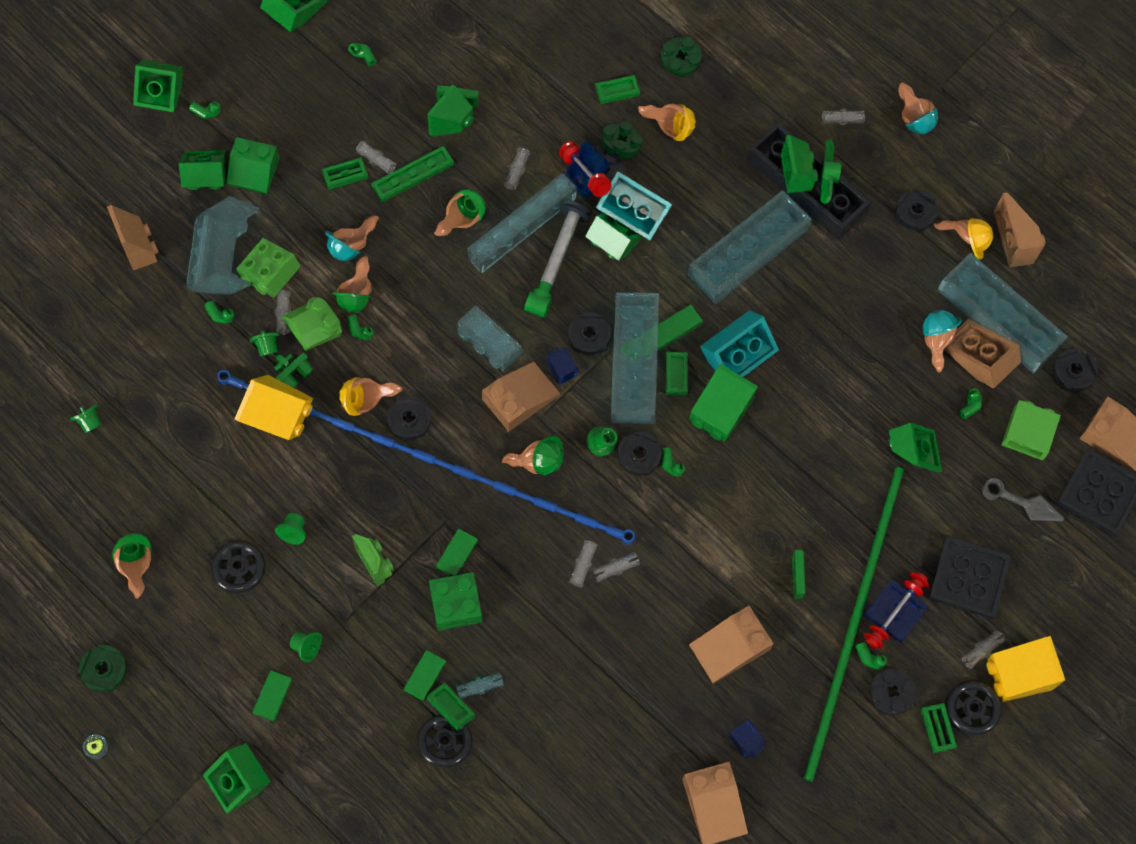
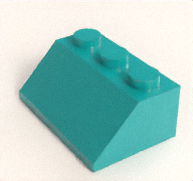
(634, 206)
(741, 344)

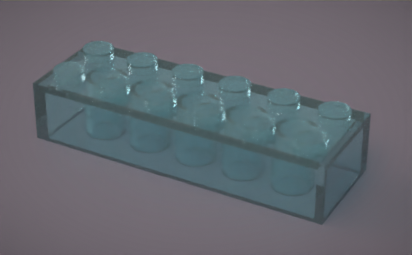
(749, 247)
(1001, 309)
(635, 358)

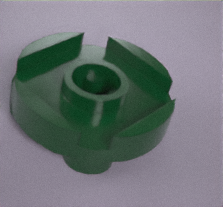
(681, 46)
(613, 136)
(97, 657)

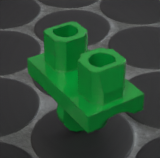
(299, 365)

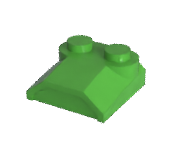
(313, 323)
(370, 554)

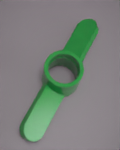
(830, 172)

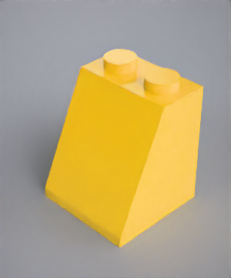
(274, 407)
(1025, 670)

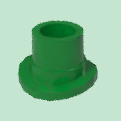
(265, 343)
(88, 418)
(601, 441)
(292, 529)
(306, 644)

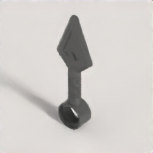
(1036, 507)

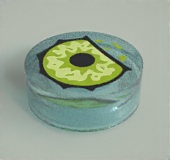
(95, 746)

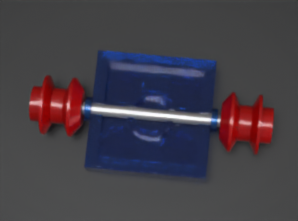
(586, 168)
(896, 610)

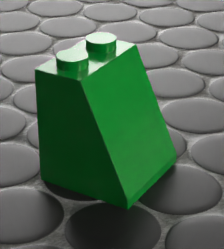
(723, 403)

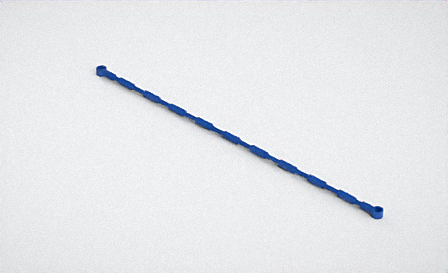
(455, 468)

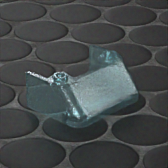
(215, 245)

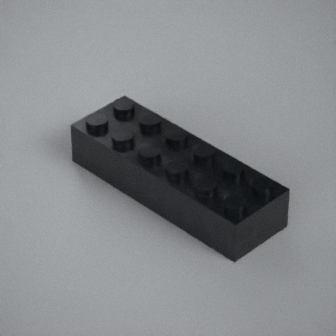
(846, 204)

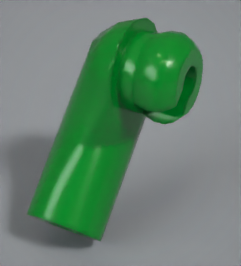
(362, 51)
(205, 112)
(217, 315)
(357, 331)
(973, 404)
(669, 465)
(868, 659)

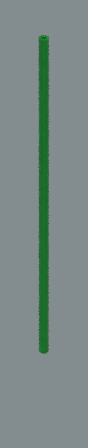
(853, 626)

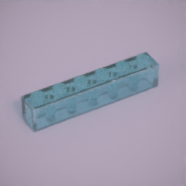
(521, 223)

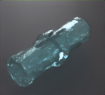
(479, 685)

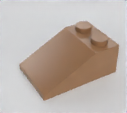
(1018, 233)
(134, 238)
(984, 353)
(519, 395)
(1113, 433)
(731, 644)
(715, 803)

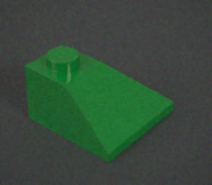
(450, 114)
(916, 446)

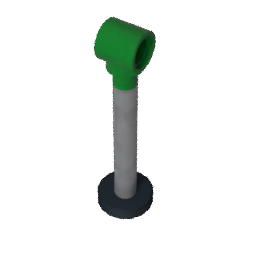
(540, 299)

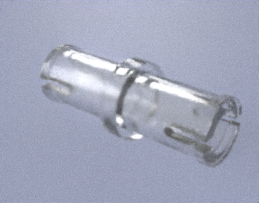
(843, 116)
(375, 157)
(517, 168)
(283, 308)
(583, 563)
(616, 566)
(983, 649)

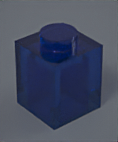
(562, 365)
(747, 739)

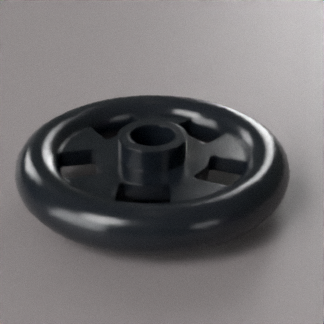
(225, 553)
(965, 724)
(439, 759)

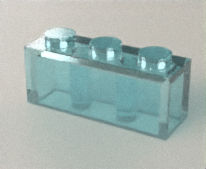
(489, 339)

